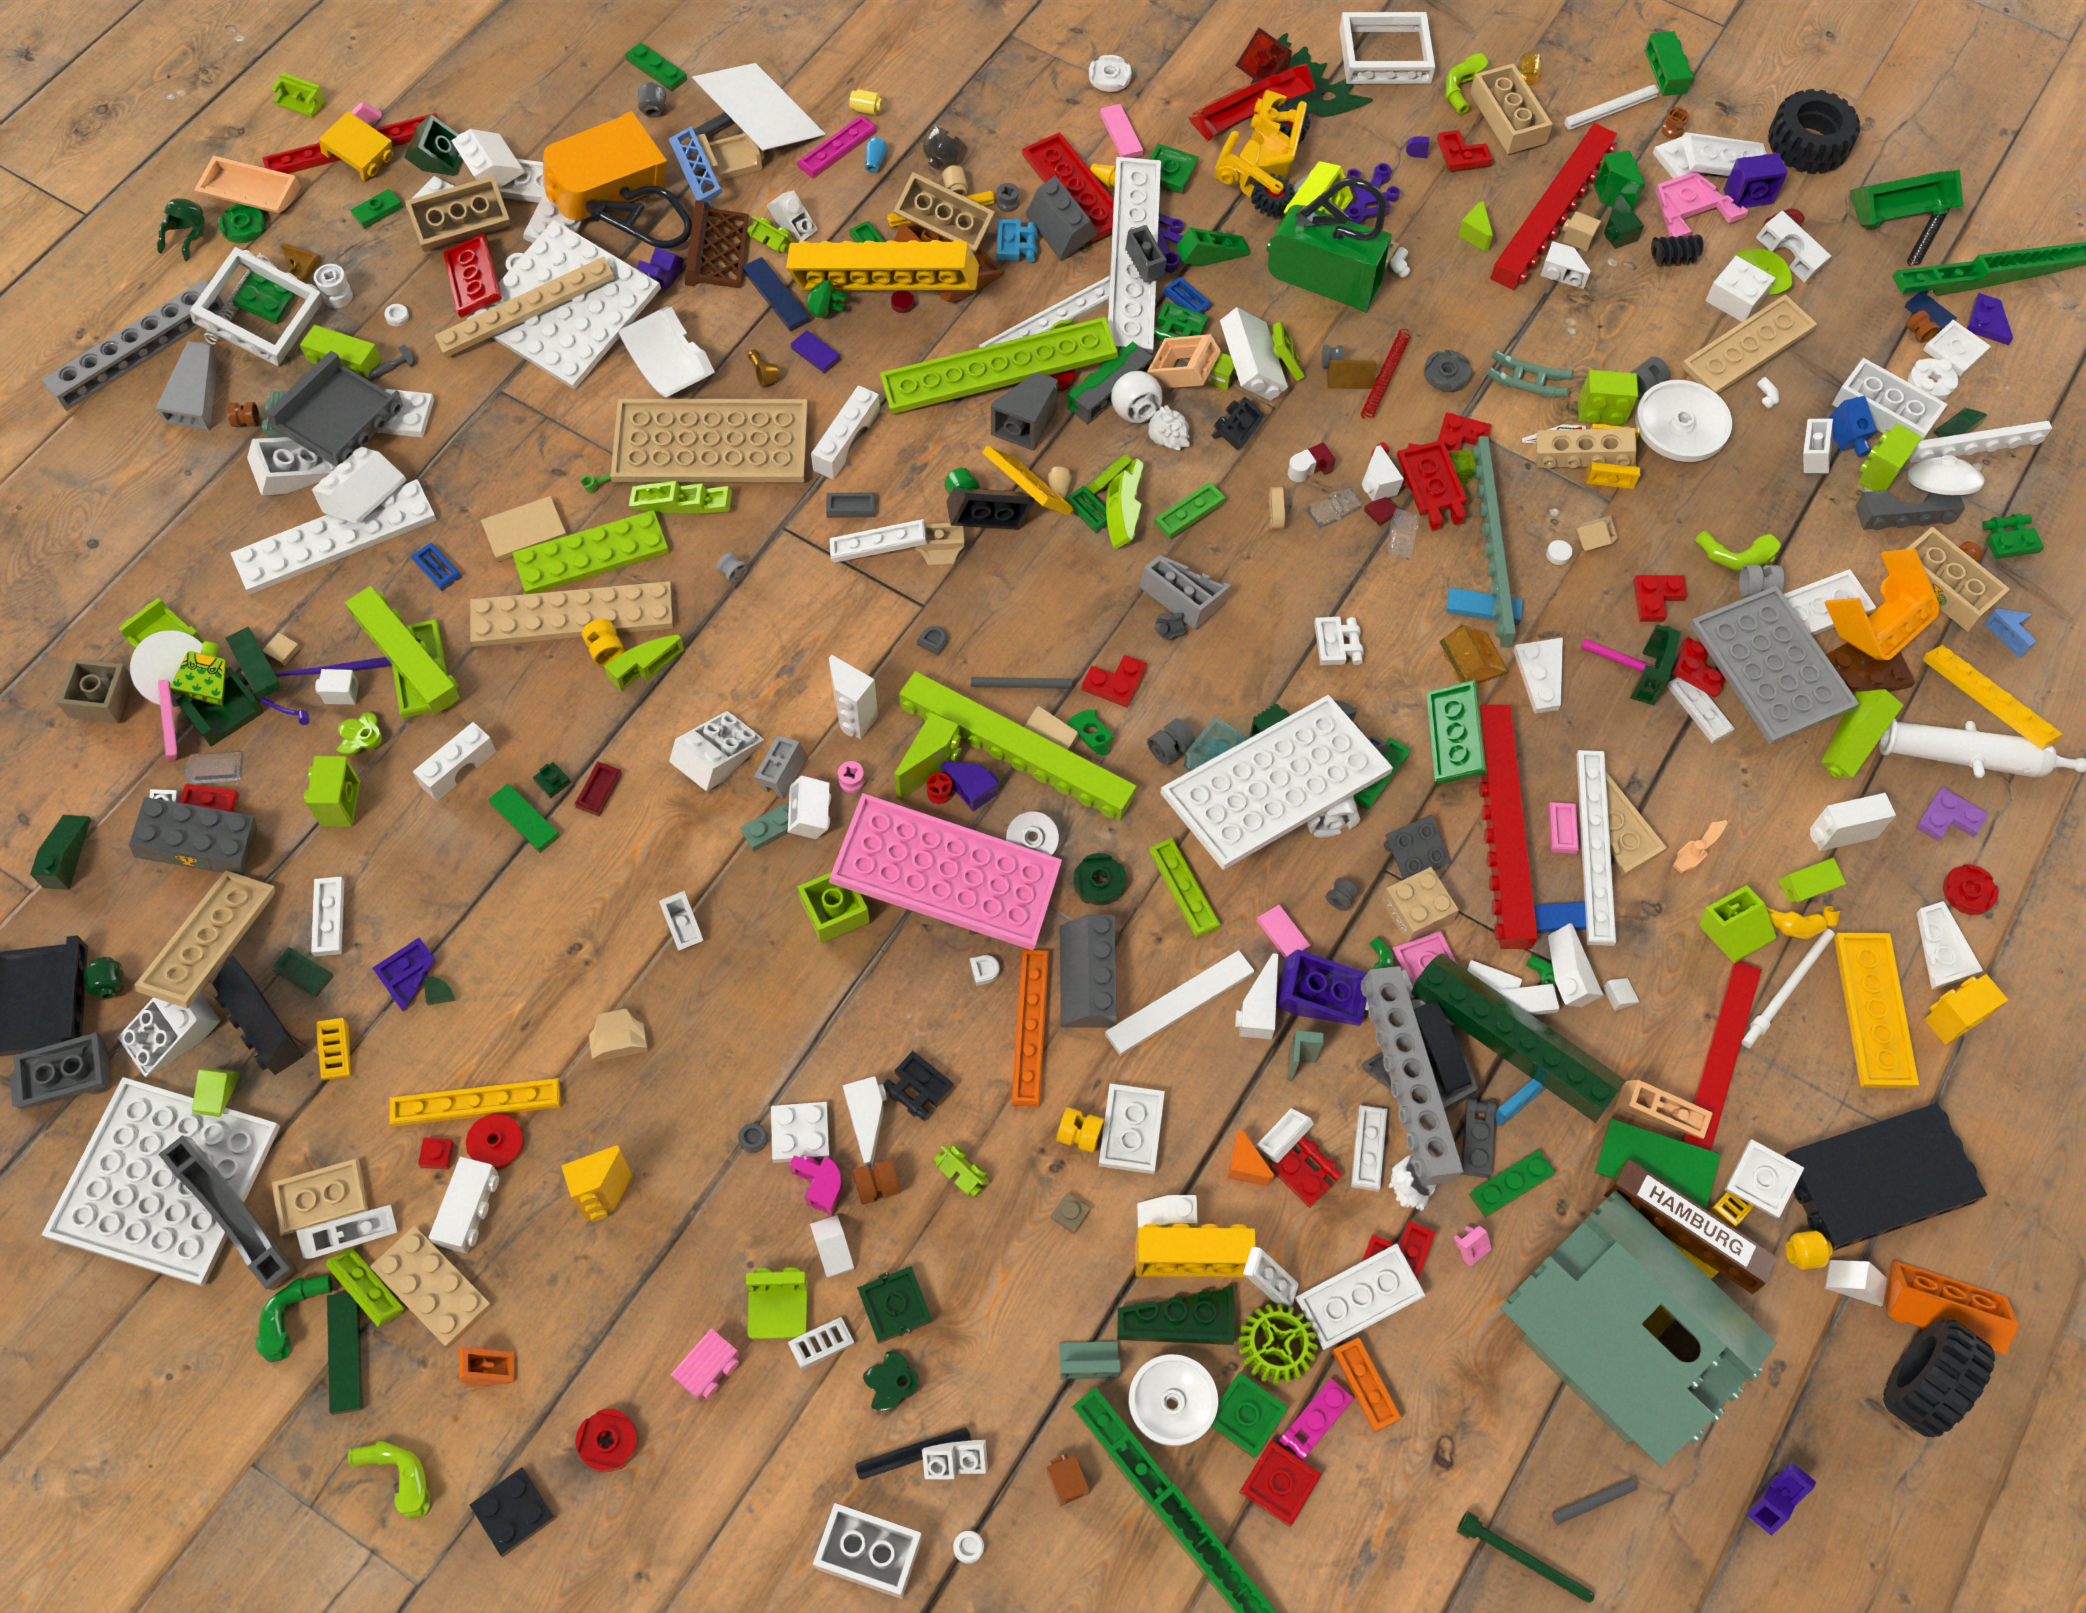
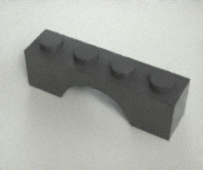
(1882, 510)

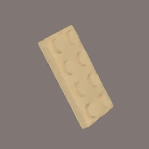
(431, 1286)

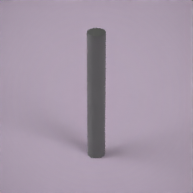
(1594, 1501)

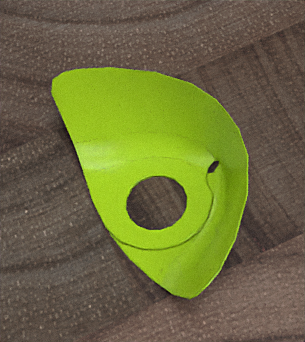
(1777, 267)

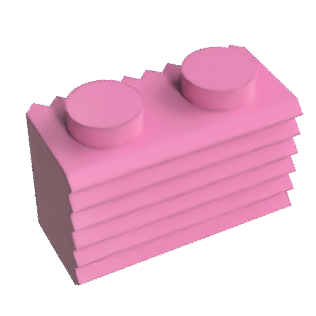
(706, 1366)

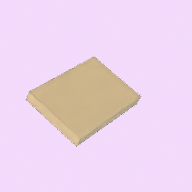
(523, 527)
(319, 1196)

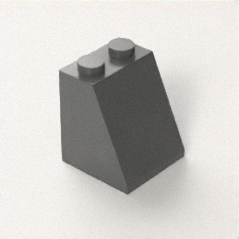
(1025, 411)

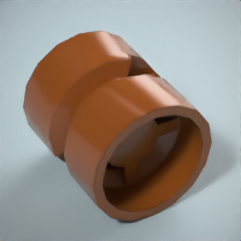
(876, 1181)

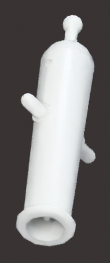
(1974, 749)

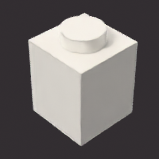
(337, 686)

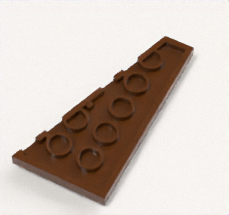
(1867, 674)

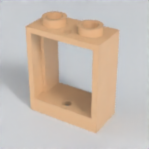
(1203, 355)

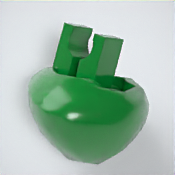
(823, 298)

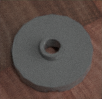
(1451, 362)

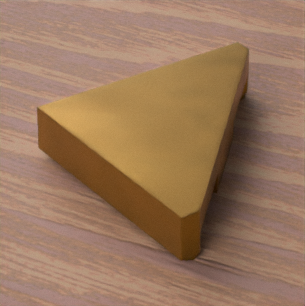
(300, 262)

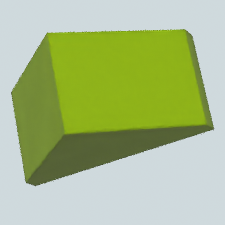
(1476, 227)
(213, 1091)

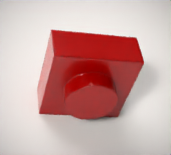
(435, 1153)

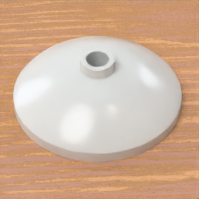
(1946, 476)
(1178, 1380)

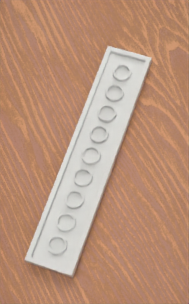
(1130, 299)

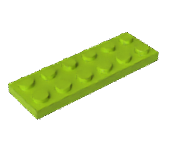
(590, 552)

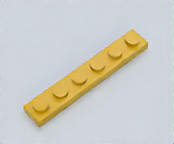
(1992, 697)

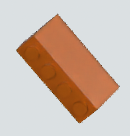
(1926, 1297)

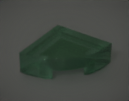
(437, 991)

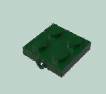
(894, 1304)

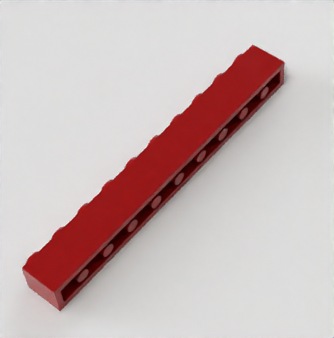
(1553, 207)
(1506, 833)

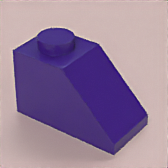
(971, 783)

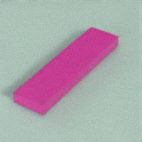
(837, 147)

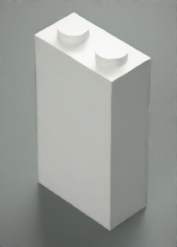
(1253, 354)

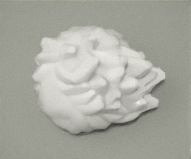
(1169, 429)
(1409, 1186)

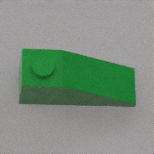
(1209, 247)

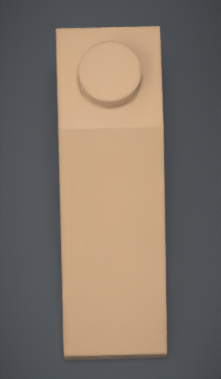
(1663, 1108)

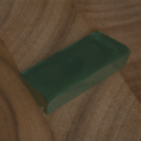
(1961, 423)

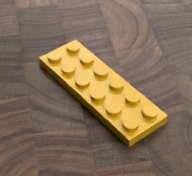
(1876, 1011)

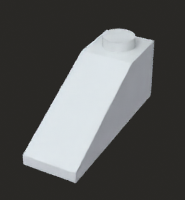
(1572, 969)
(1259, 1006)
(866, 1111)
(346, 1232)

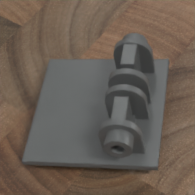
(1417, 847)

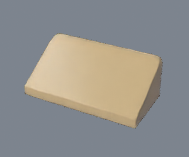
(1052, 728)

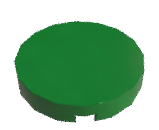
(242, 223)

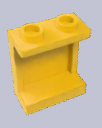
(357, 145)
(1613, 474)

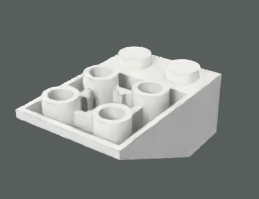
(714, 750)
(166, 1032)

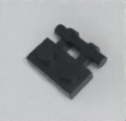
(923, 1079)

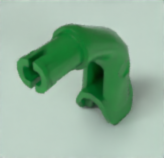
(273, 1339)

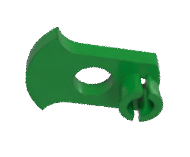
(1097, 741)

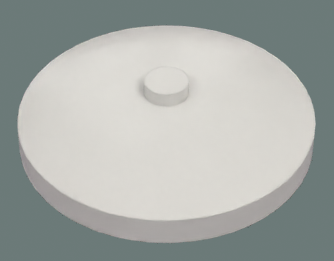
(1683, 420)

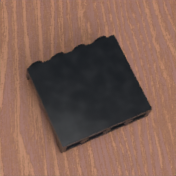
(42, 995)

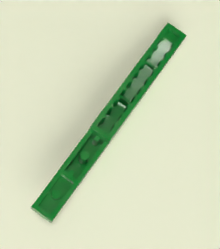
(1991, 269)
(1170, 1506)

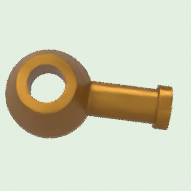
(765, 372)

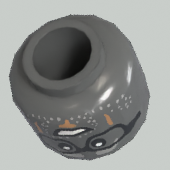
(652, 99)

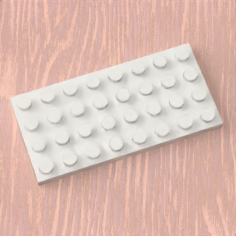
(1275, 781)

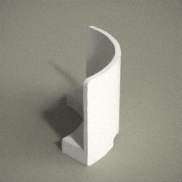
(663, 353)

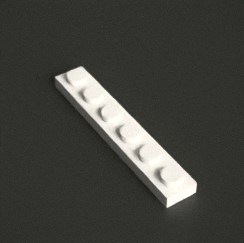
(1981, 441)

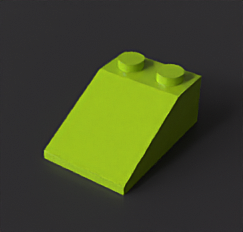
(933, 745)

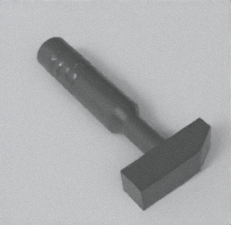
(390, 365)

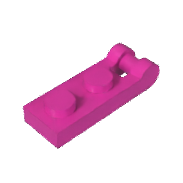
(1317, 1418)

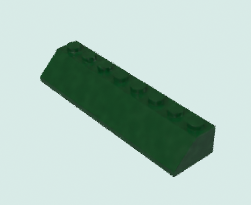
(1518, 1037)

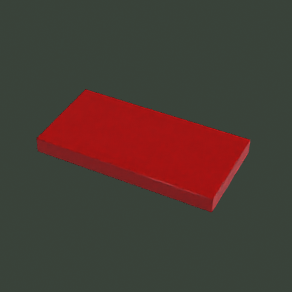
(472, 275)

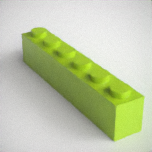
(403, 650)

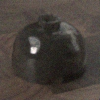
(943, 150)

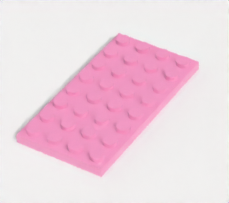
(946, 871)

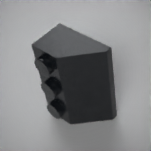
(988, 508)

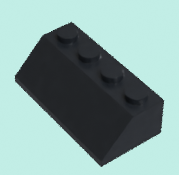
(255, 1017)

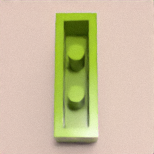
(353, 353)

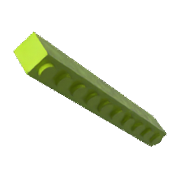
(1020, 747)

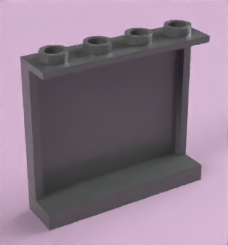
(333, 410)

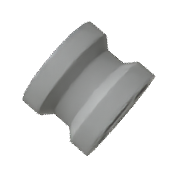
(731, 567)

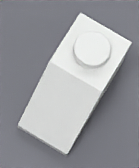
(1381, 477)
(1168, 1211)

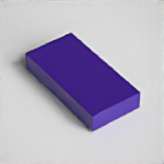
(815, 351)

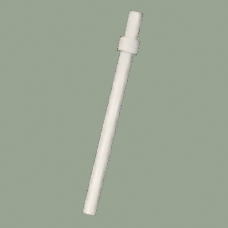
(1762, 1023)

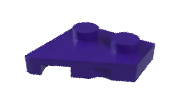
(1989, 319)

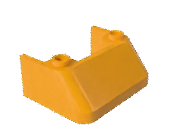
(1906, 611)

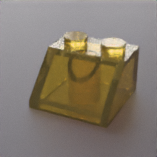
(1472, 655)

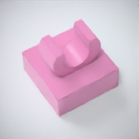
(1473, 1245)

